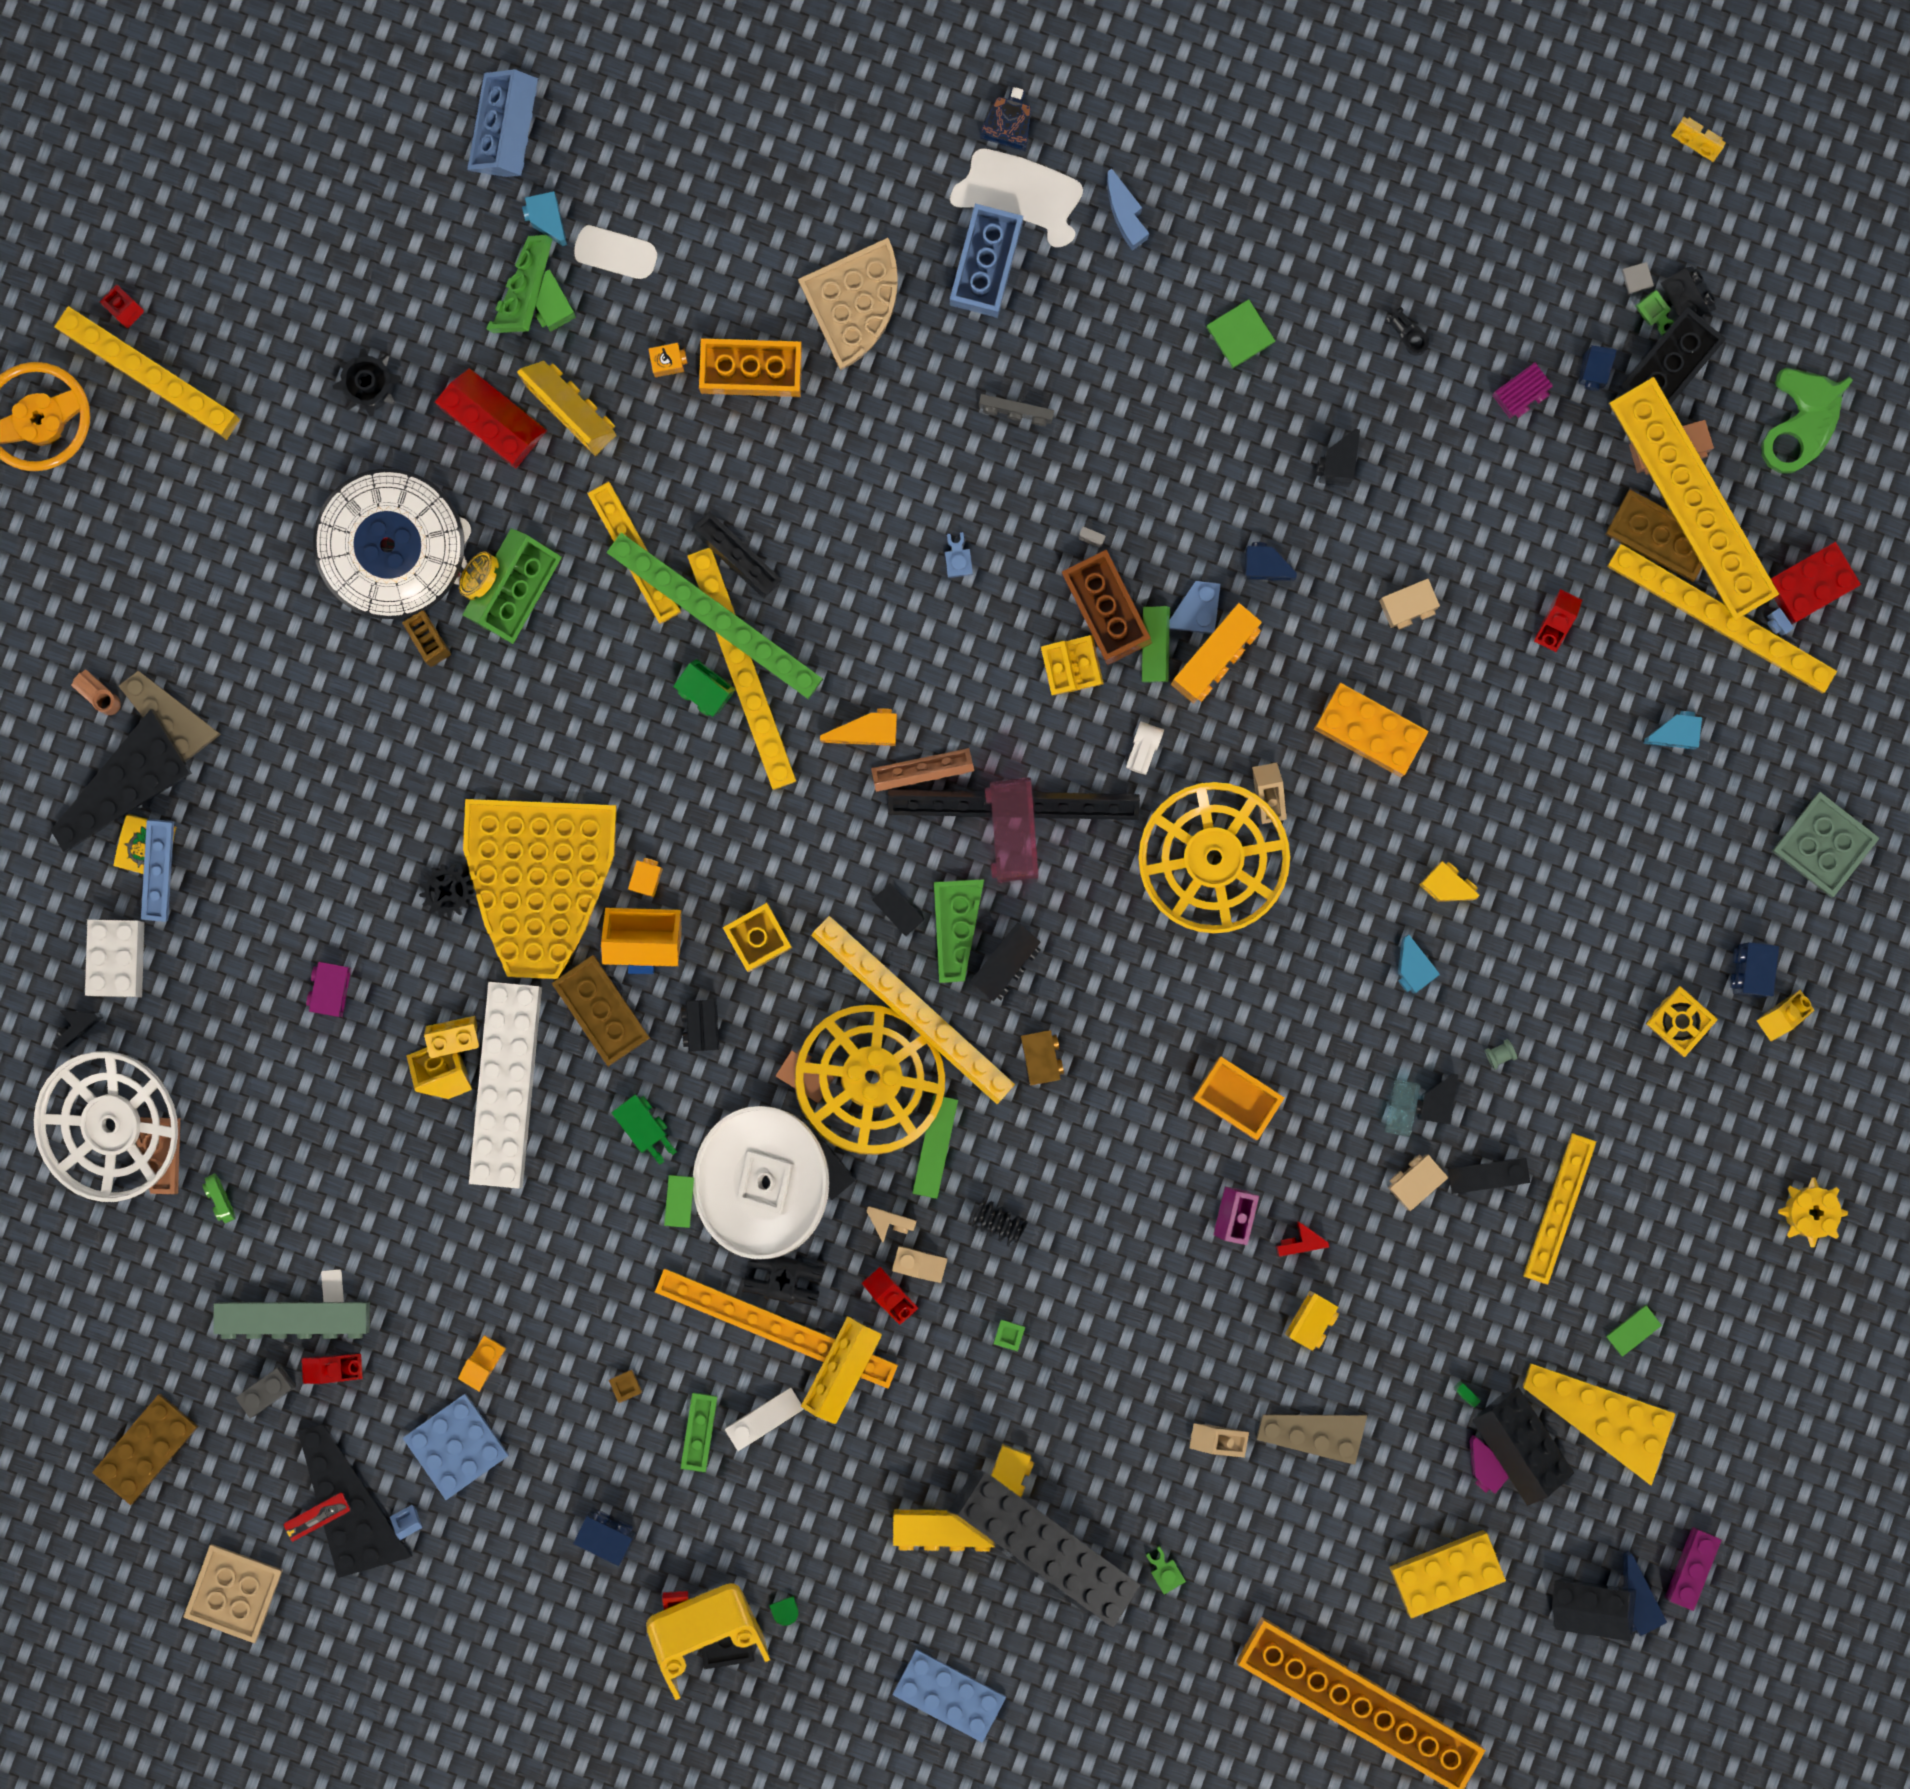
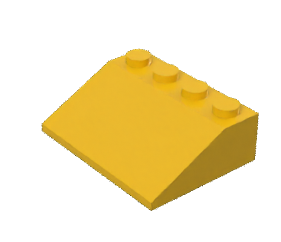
(568, 406)

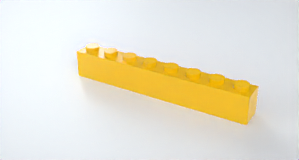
(147, 373)

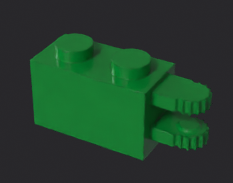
(643, 1126)

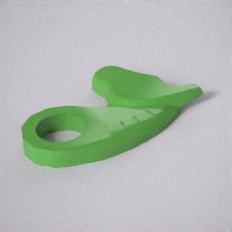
(1819, 411)

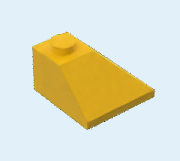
(438, 1076)

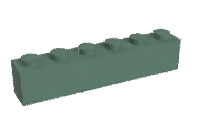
(291, 1318)

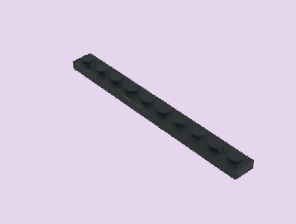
(1044, 804)

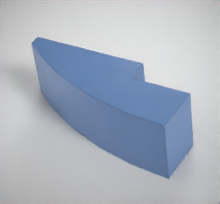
(1125, 211)

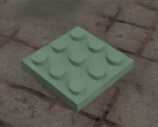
(1825, 844)

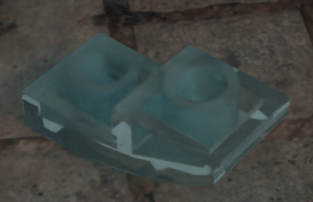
(1402, 1108)

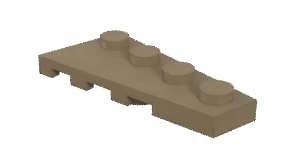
(183, 726)
(1321, 1435)

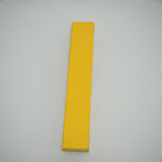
(618, 522)
(1559, 1208)

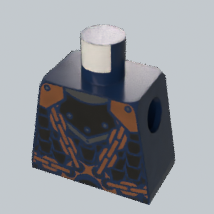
(1008, 121)

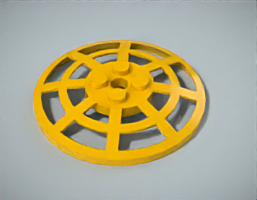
(1222, 873)
(865, 1093)

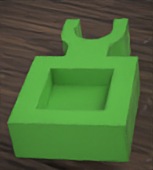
(1654, 310)
(1166, 1574)

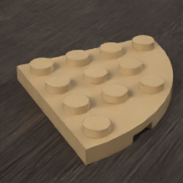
(854, 300)

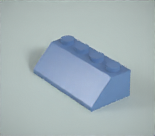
(502, 123)

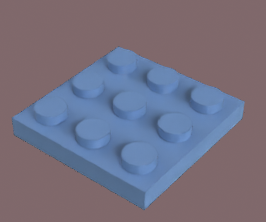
(455, 1446)

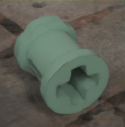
(1500, 1054)

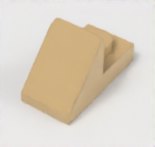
(882, 1219)

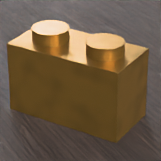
(1041, 1057)

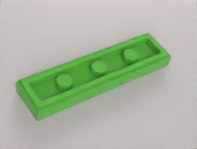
(935, 1150)

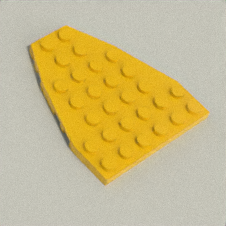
(537, 877)

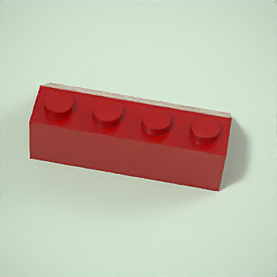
(490, 417)

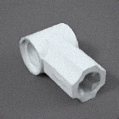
(1146, 742)

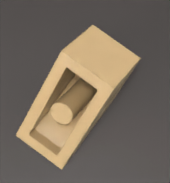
(1270, 789)
(919, 1264)
(1219, 1440)

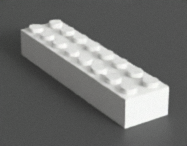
(505, 1085)

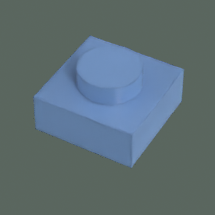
(1779, 623)
(406, 1522)

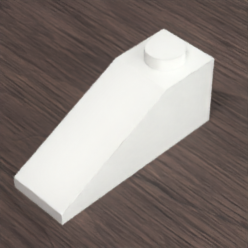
(764, 1419)

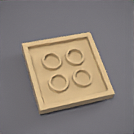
(233, 1593)

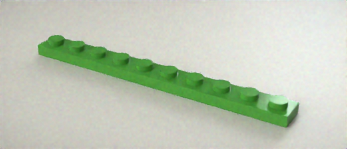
(715, 615)

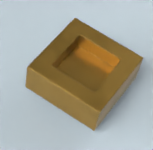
(625, 1386)

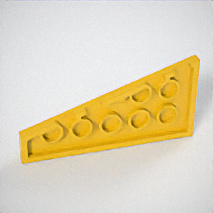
(1618, 1424)

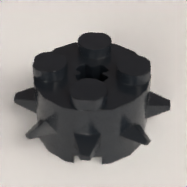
(372, 396)

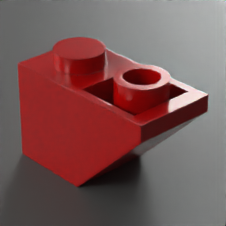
(1558, 620)
(889, 1295)
(331, 1368)

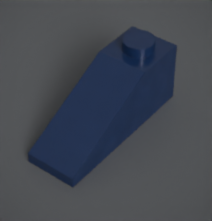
(1647, 1611)

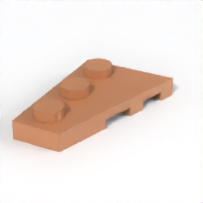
(169, 1181)

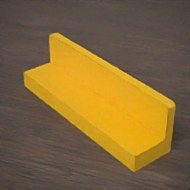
(841, 1370)

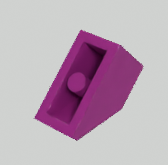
(1486, 1467)

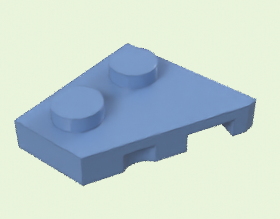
(1197, 609)

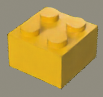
(757, 937)

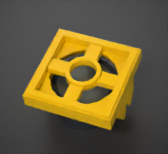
(1680, 1021)

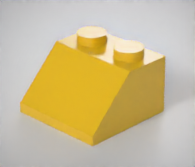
(1312, 1321)

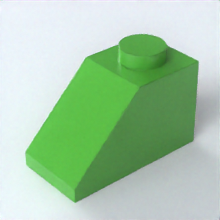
(552, 304)

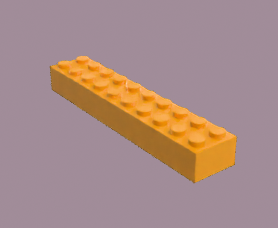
(1360, 1705)

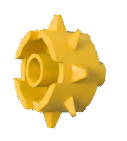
(1827, 1207)

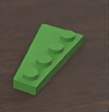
(523, 287)
(955, 924)

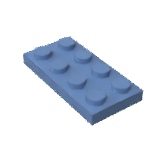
(949, 1695)

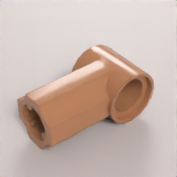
(95, 692)

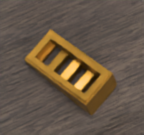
(435, 651)

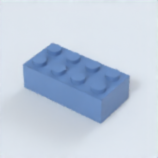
(986, 260)

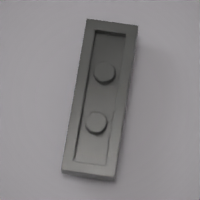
(1016, 410)

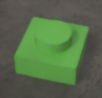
(1009, 1335)

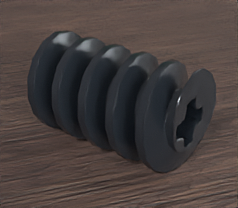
(998, 1222)

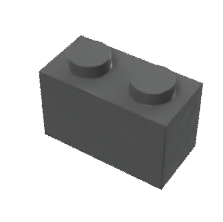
(266, 1392)

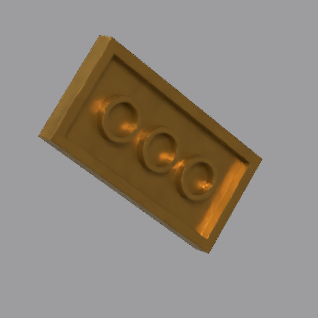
(1654, 534)
(600, 1010)
(145, 1449)

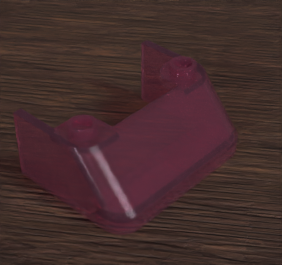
(1013, 831)

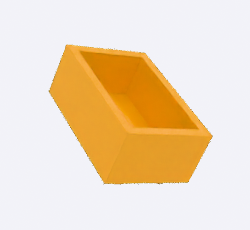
(641, 937)
(1238, 1098)

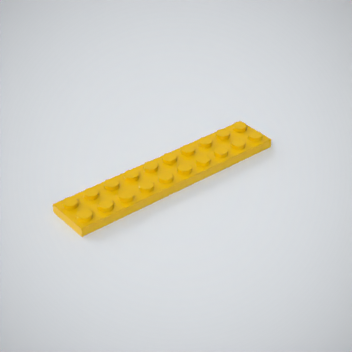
(1693, 498)

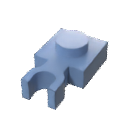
(958, 560)

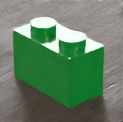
(704, 688)

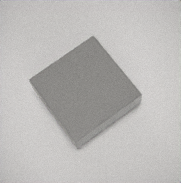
(1637, 278)
(1091, 537)

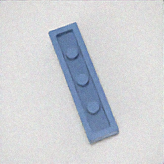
(157, 870)

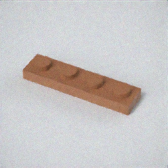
(922, 769)

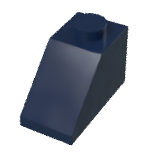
(1596, 367)
(1266, 564)

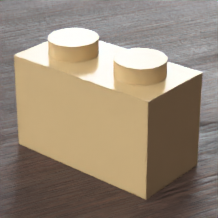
(1409, 604)
(1417, 1181)

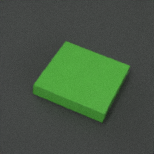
(1240, 334)

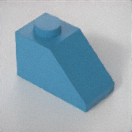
(545, 216)
(1678, 732)
(1414, 967)

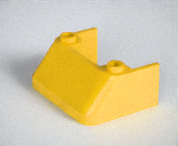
(701, 1623)

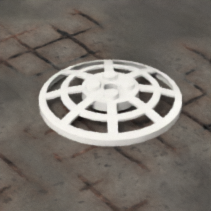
(94, 1127)

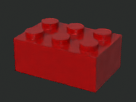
(1814, 583)

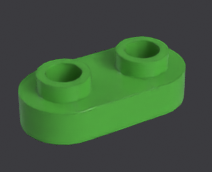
(223, 1208)

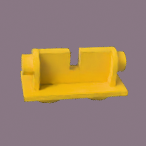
(1706, 144)

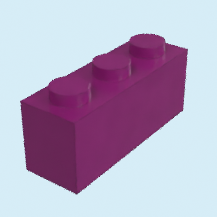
(1693, 1568)

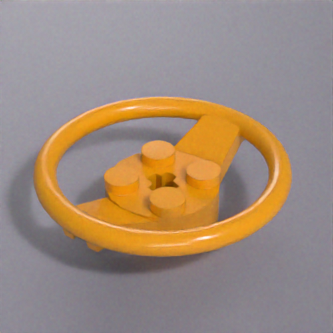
(56, 413)

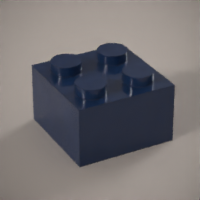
(1754, 970)
(605, 1537)

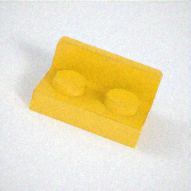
(451, 1037)

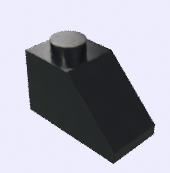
(1438, 1102)

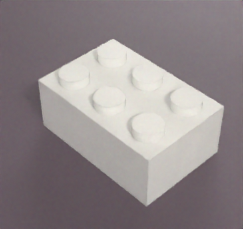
(114, 958)

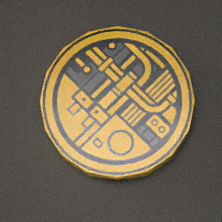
(478, 575)

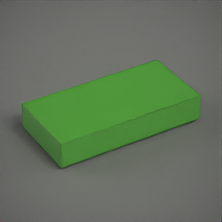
(679, 1201)
(1633, 1330)

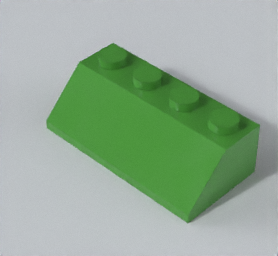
(519, 582)

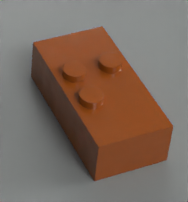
(1106, 607)

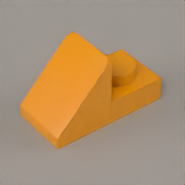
(481, 1363)

